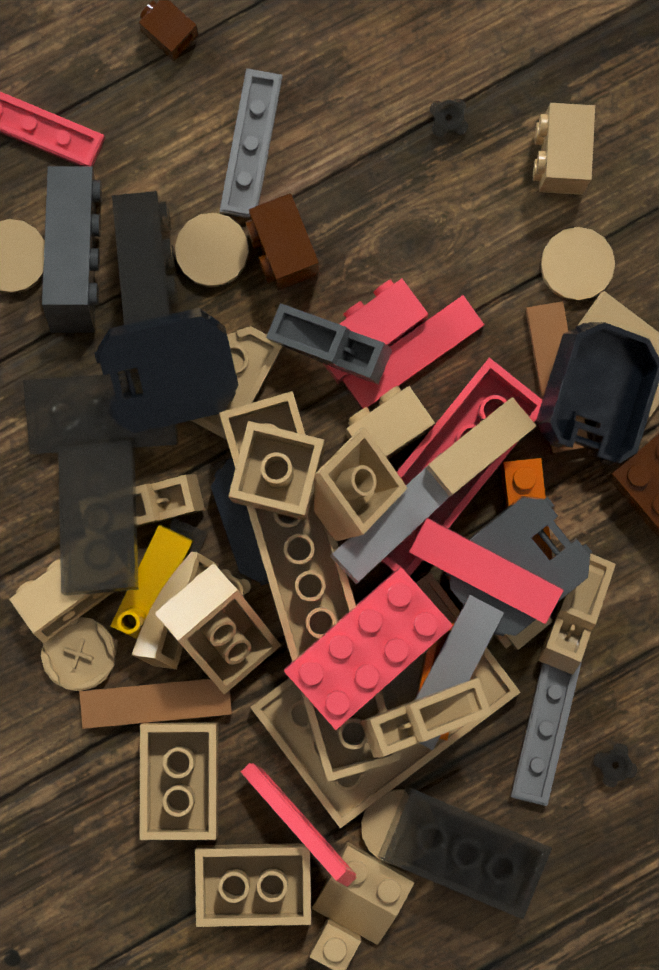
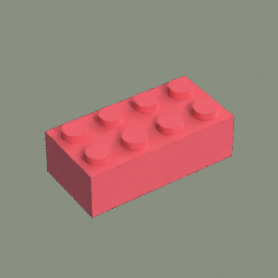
(368, 648)

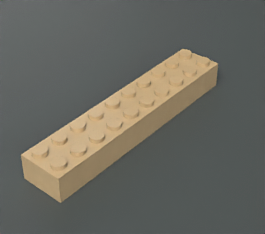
(306, 589)

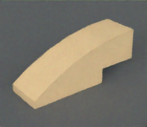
(480, 446)
(168, 499)
(577, 618)
(155, 642)
(426, 718)

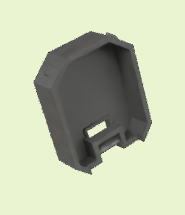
(511, 538)

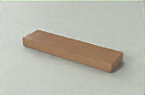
(546, 329)
(153, 703)

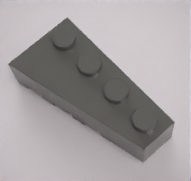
(71, 249)

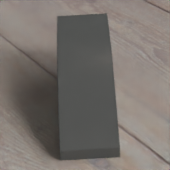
(329, 343)

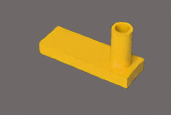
(160, 561)

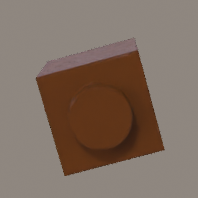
(167, 27)

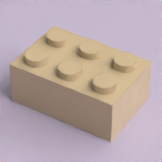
(218, 628)
(178, 781)
(253, 885)

